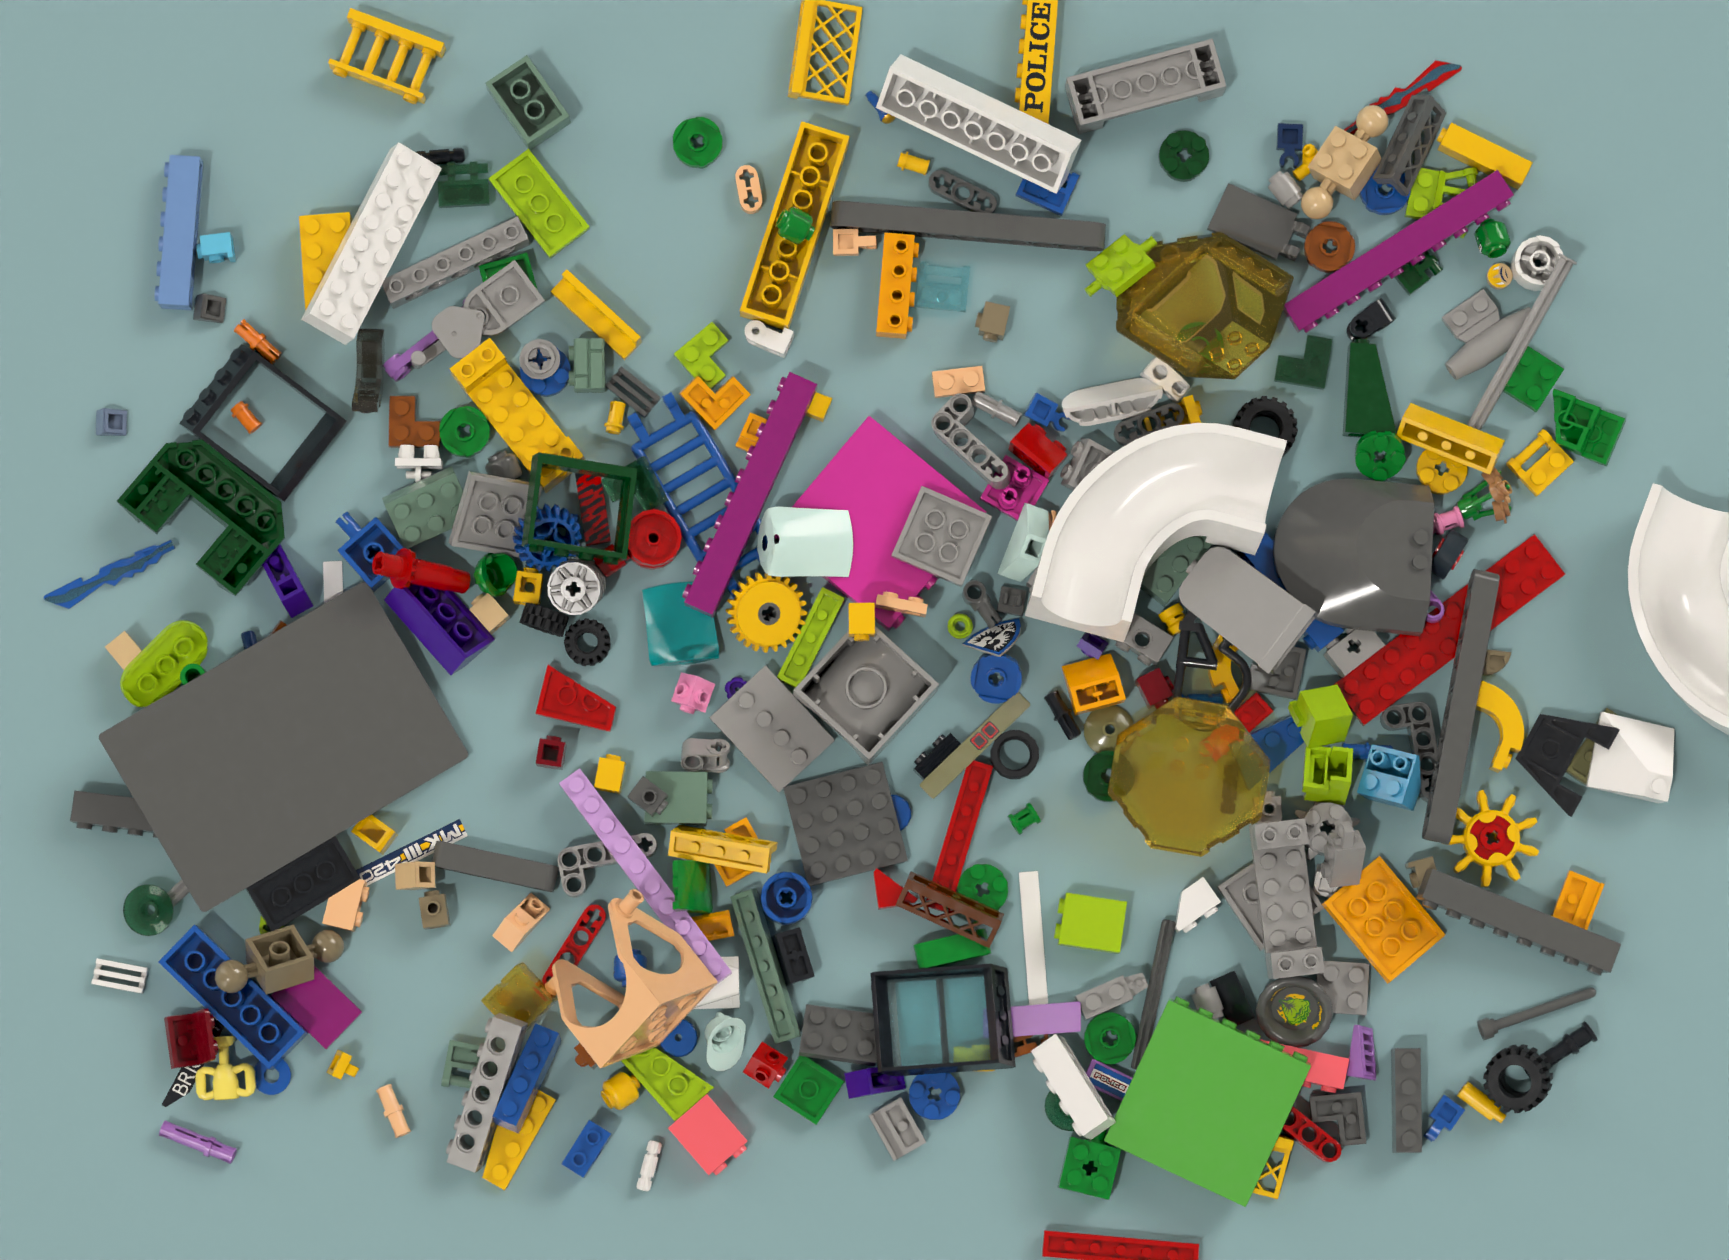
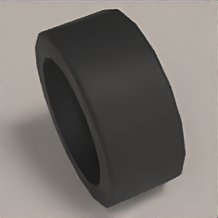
(1014, 735)

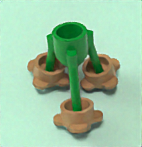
(1499, 491)

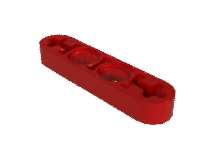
(570, 946)

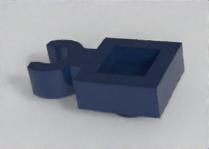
(1290, 140)

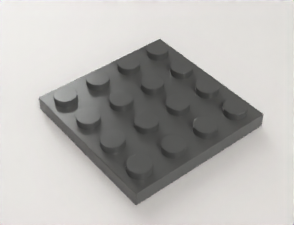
(845, 824)

